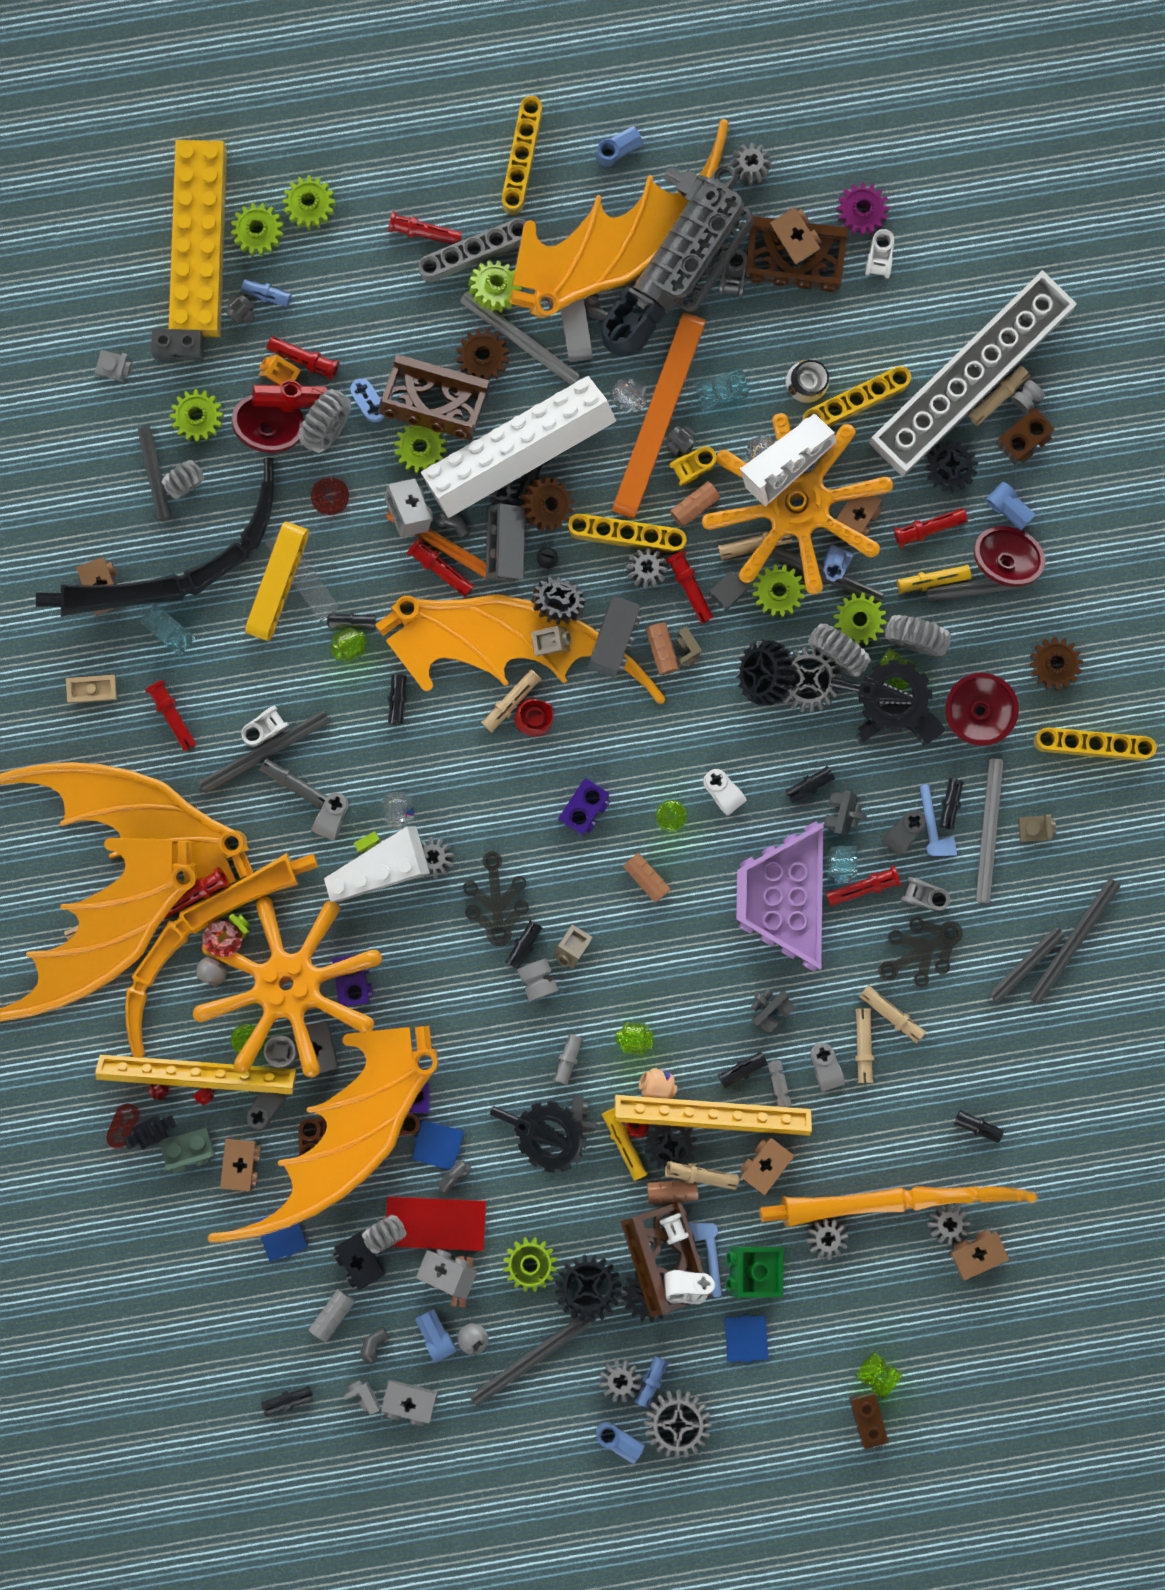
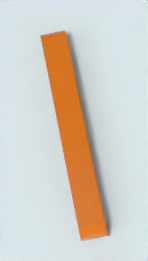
(659, 415)

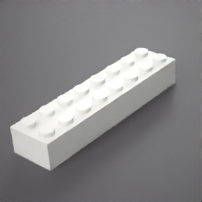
(518, 446)

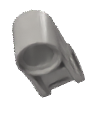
(329, 821)
(924, 895)
(828, 1071)

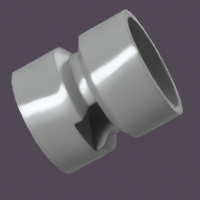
(537, 980)
(281, 1051)

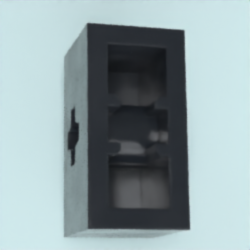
(371, 1266)

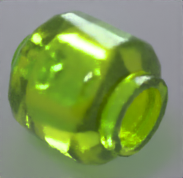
(348, 645)
(672, 824)
(635, 1038)

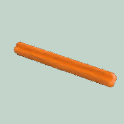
(451, 550)

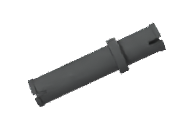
(293, 783)

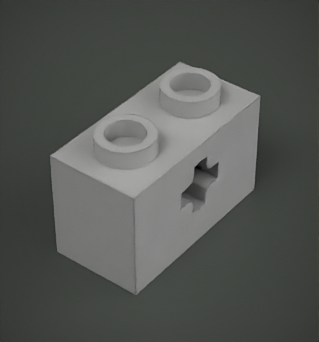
(408, 507)
(447, 1274)
(422, 1397)

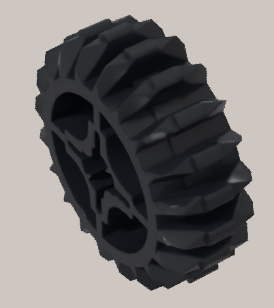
(766, 672)
(580, 1296)

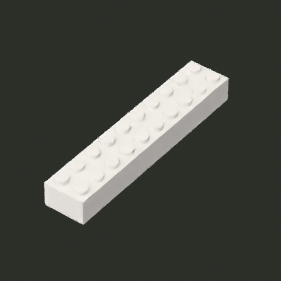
(972, 373)

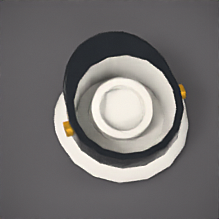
(807, 381)

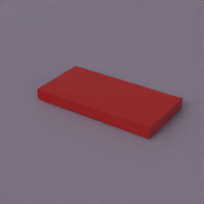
(439, 1222)

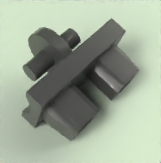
(848, 814)
(780, 1002)

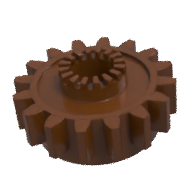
(483, 343)
(558, 503)
(1049, 675)

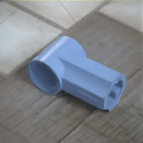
(620, 146)
(1006, 502)
(836, 563)
(437, 1339)
(620, 1443)

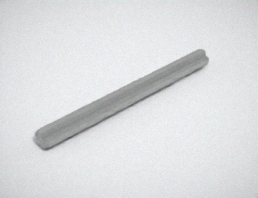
(522, 340)
(989, 831)

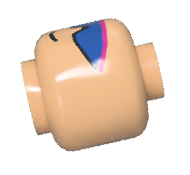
(657, 1084)

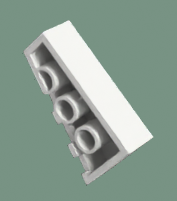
(787, 459)
(384, 865)

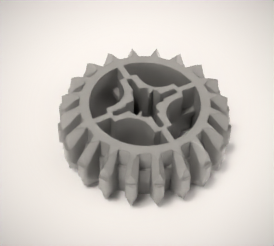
(325, 421)
(918, 635)
(843, 650)
(816, 687)
(689, 1424)

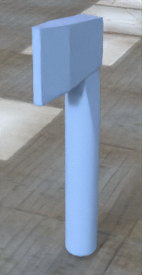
(936, 847)
(707, 1232)

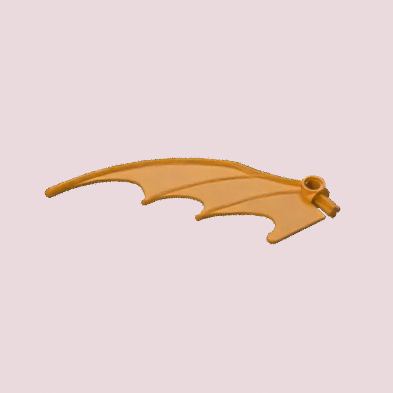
(602, 249)
(485, 635)
(138, 809)
(112, 926)
(359, 1131)

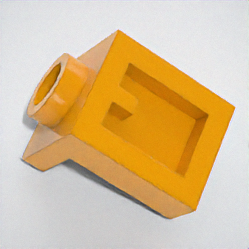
(278, 370)

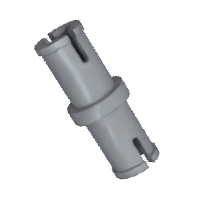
(568, 1059)

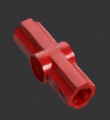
(287, 396)

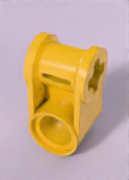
(692, 465)

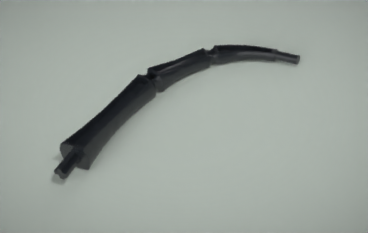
(87, 598)

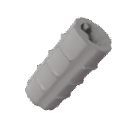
(331, 1315)

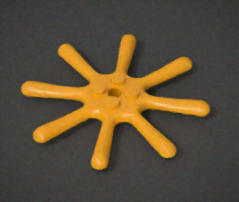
(803, 519)
(293, 1002)

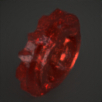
(340, 499)
(228, 946)

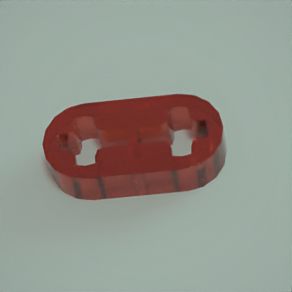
(117, 1124)

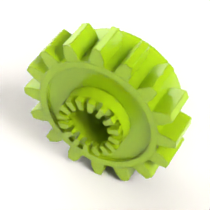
(307, 190)
(255, 217)
(482, 285)
(196, 403)
(424, 459)
(781, 578)
(869, 609)
(526, 1277)

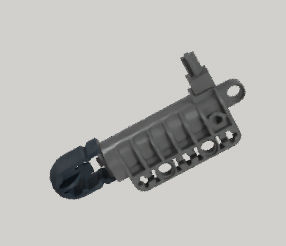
(680, 259)

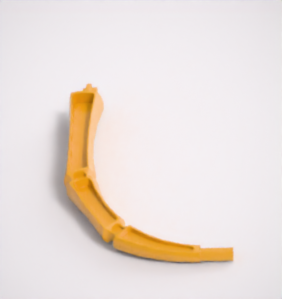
(271, 878)
(803, 1210)

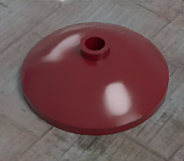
(266, 427)
(1009, 556)
(996, 700)

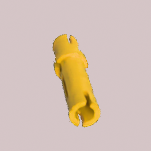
(961, 573)
(625, 1146)

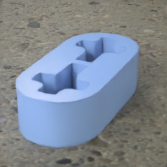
(363, 403)

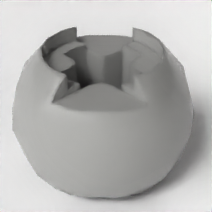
(211, 971)
(472, 1339)

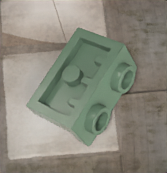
(187, 1149)

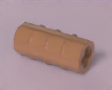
(695, 504)
(662, 648)
(646, 877)
(672, 1192)

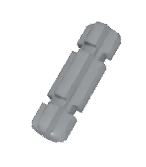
(779, 1083)

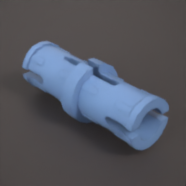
(266, 293)
(651, 1382)

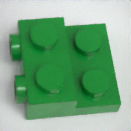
(755, 1271)

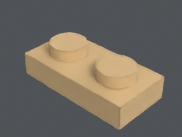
(91, 689)

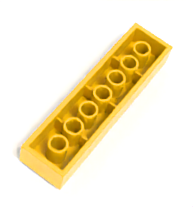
(198, 236)

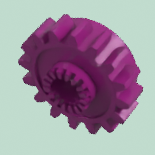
(864, 197)

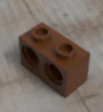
(1022, 433)
(868, 1420)

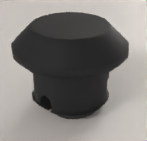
(547, 558)

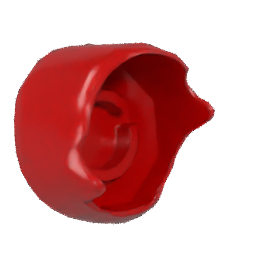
(534, 717)

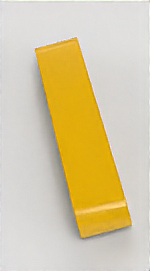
(526, 145)
(863, 391)
(616, 526)
(277, 581)
(1106, 744)

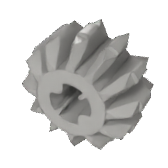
(748, 155)
(183, 479)
(637, 568)
(442, 857)
(943, 1230)
(384, 1234)
(833, 1244)
(615, 1373)

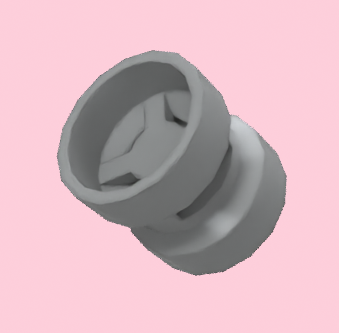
(1028, 396)

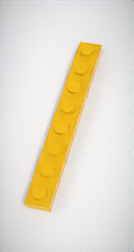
(195, 1074)
(712, 1115)

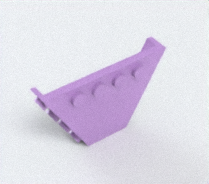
(783, 895)

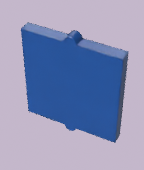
(437, 1145)
(283, 1242)
(746, 1338)

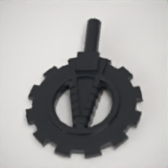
(874, 691)
(532, 1129)

